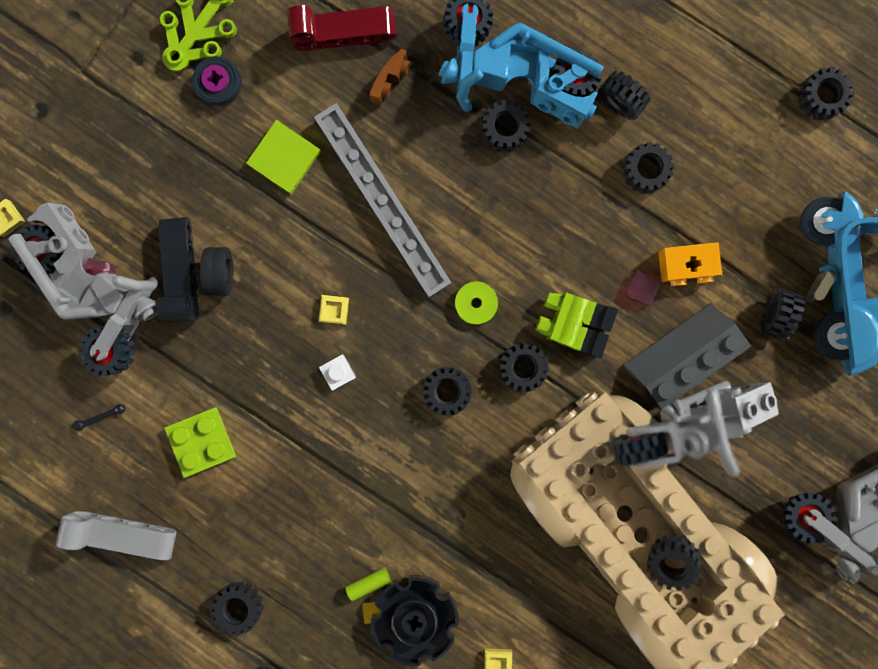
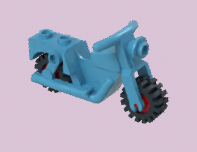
(517, 54)

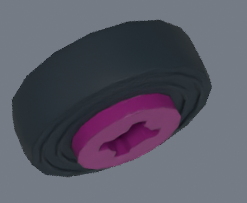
(222, 90)

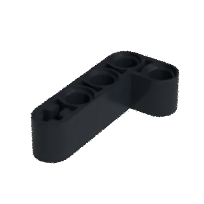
(178, 272)

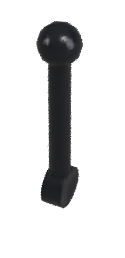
(80, 425)

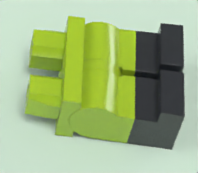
(568, 321)

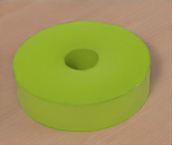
(488, 303)

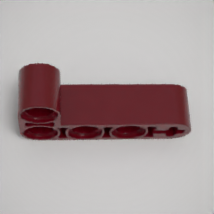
(340, 28)

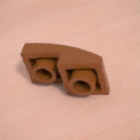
(392, 71)

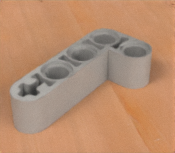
(115, 534)

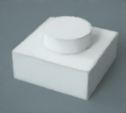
(337, 372)

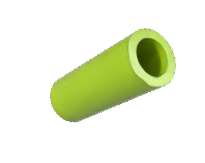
(368, 584)

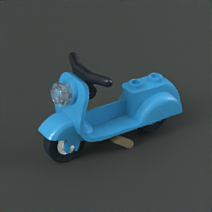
(852, 329)

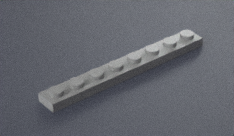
(382, 200)

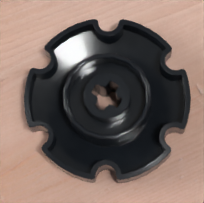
(429, 635)

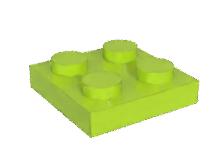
(200, 442)

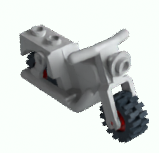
(63, 253)
(698, 426)
(811, 522)

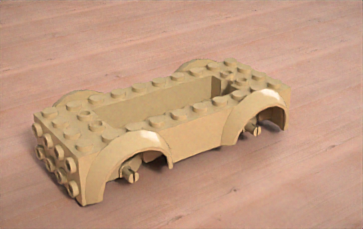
(575, 495)

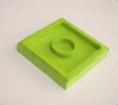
(283, 157)

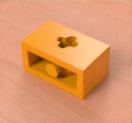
(703, 256)

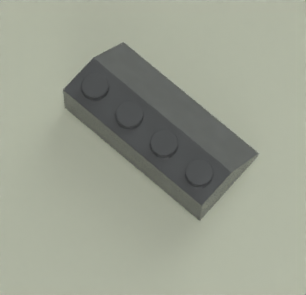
(686, 356)

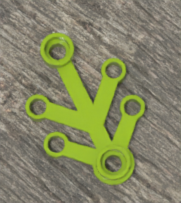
(194, 31)

